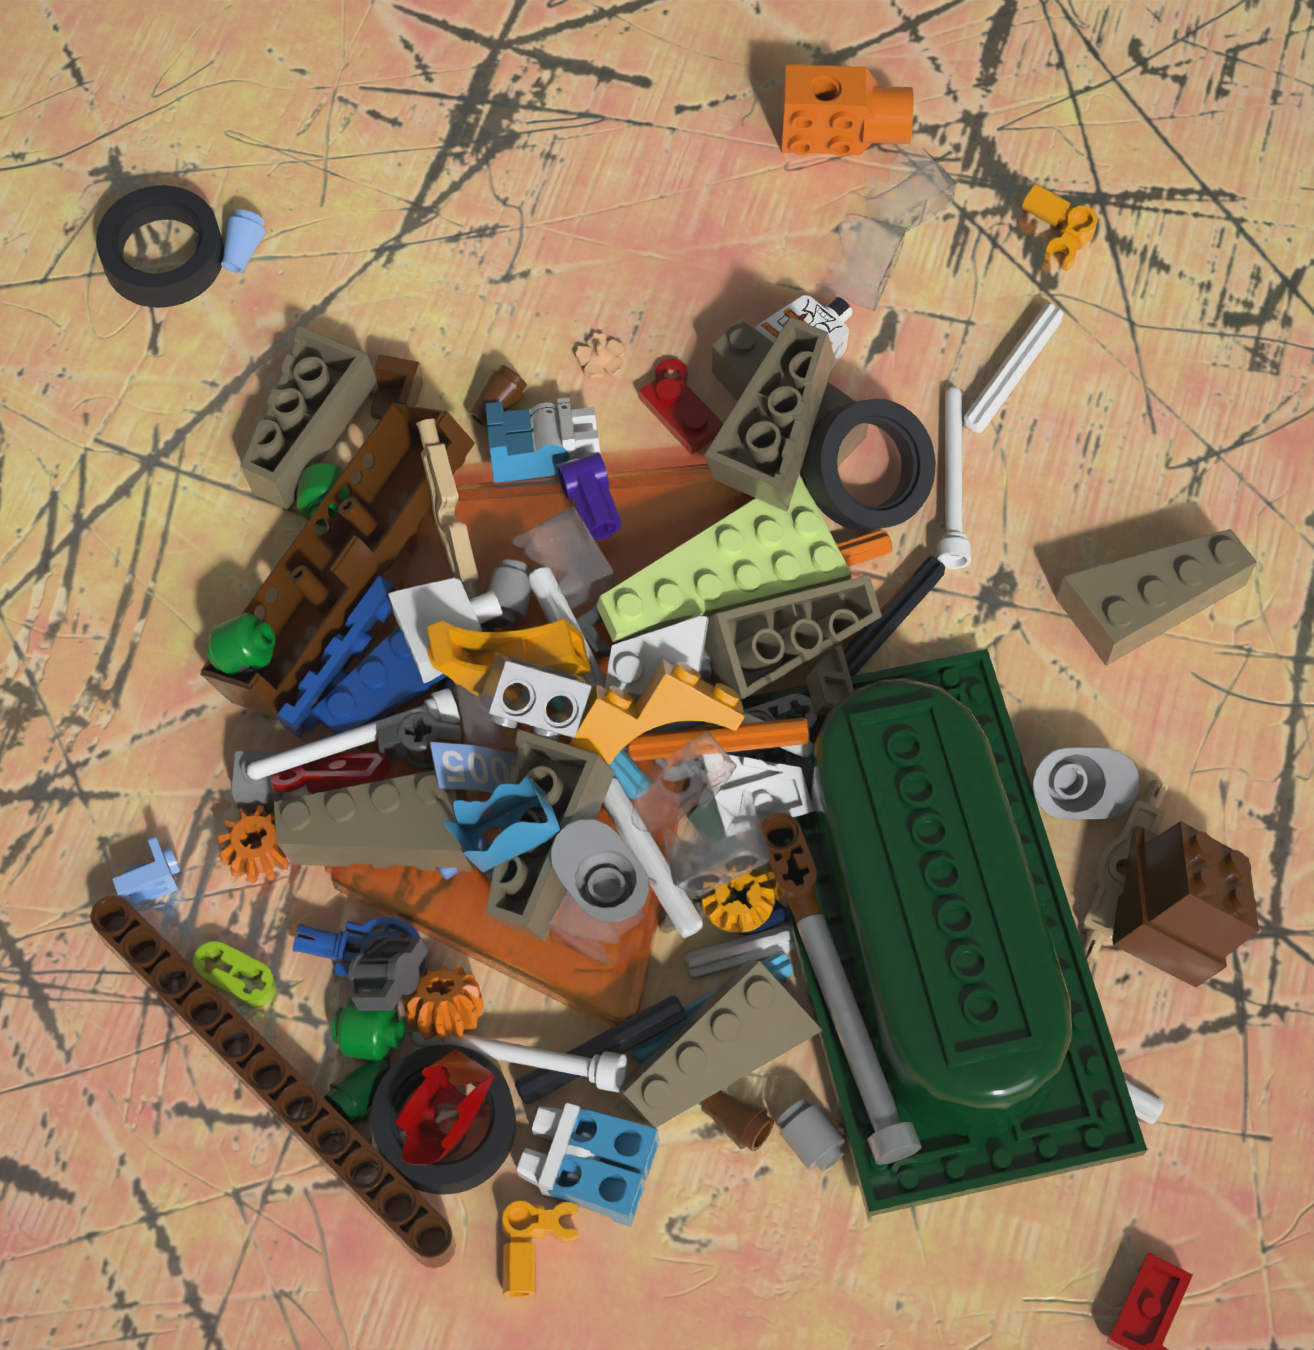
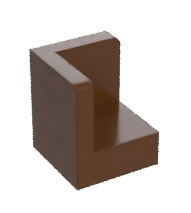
(397, 381)

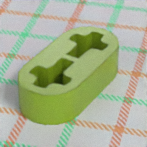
(239, 965)

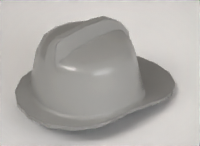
(1085, 783)
(599, 871)

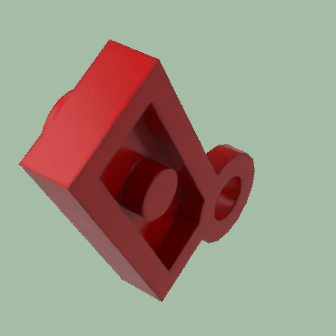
(680, 407)
(333, 772)
(1150, 1306)

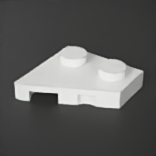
(637, 659)
(772, 787)

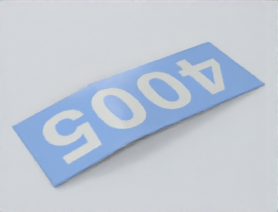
(471, 766)

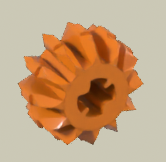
(238, 847)
(444, 1003)

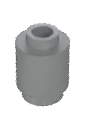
(512, 590)
(811, 1135)

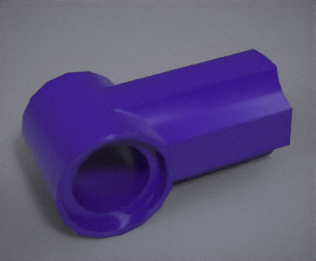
(587, 485)

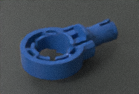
(334, 944)

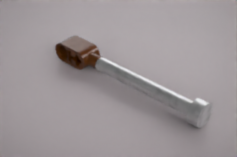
(891, 1137)

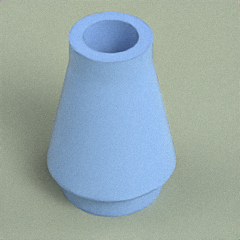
(242, 238)

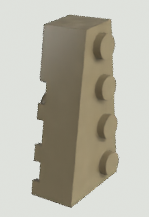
(737, 359)
(306, 413)
(774, 418)
(1152, 592)
(774, 636)
(576, 782)
(374, 825)
(721, 1042)

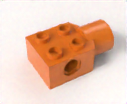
(842, 111)

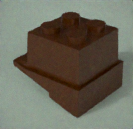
(1184, 902)

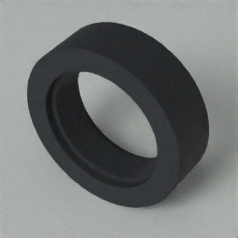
(152, 205)
(916, 464)
(445, 1176)

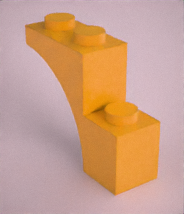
(469, 654)
(670, 697)

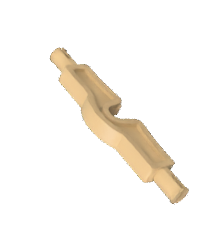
(444, 499)
(1107, 880)

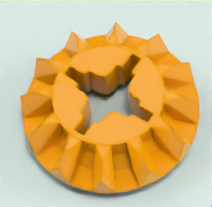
(737, 916)

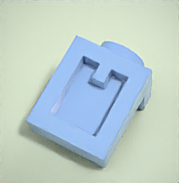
(149, 881)

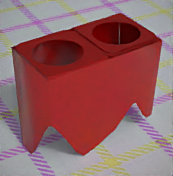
(424, 1139)

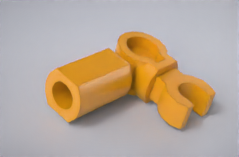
(1077, 222)
(519, 1225)

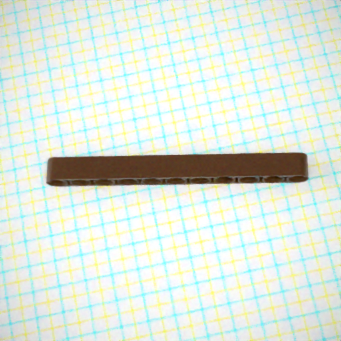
(279, 1097)

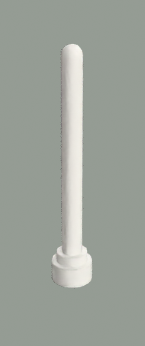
(954, 547)
(440, 706)
(605, 1070)

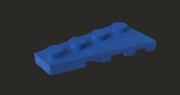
(337, 657)
(374, 687)

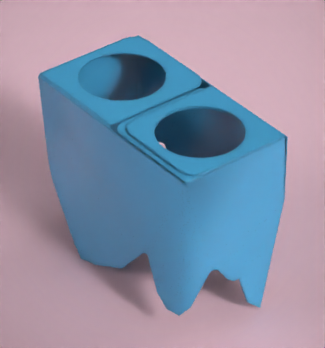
(517, 836)

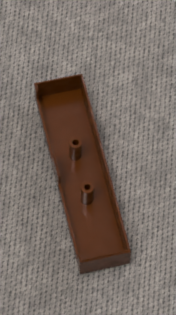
(331, 572)

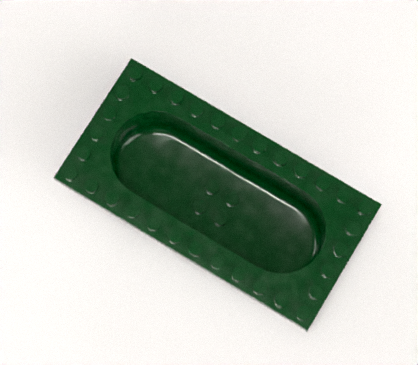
(952, 940)

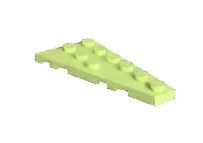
(732, 564)

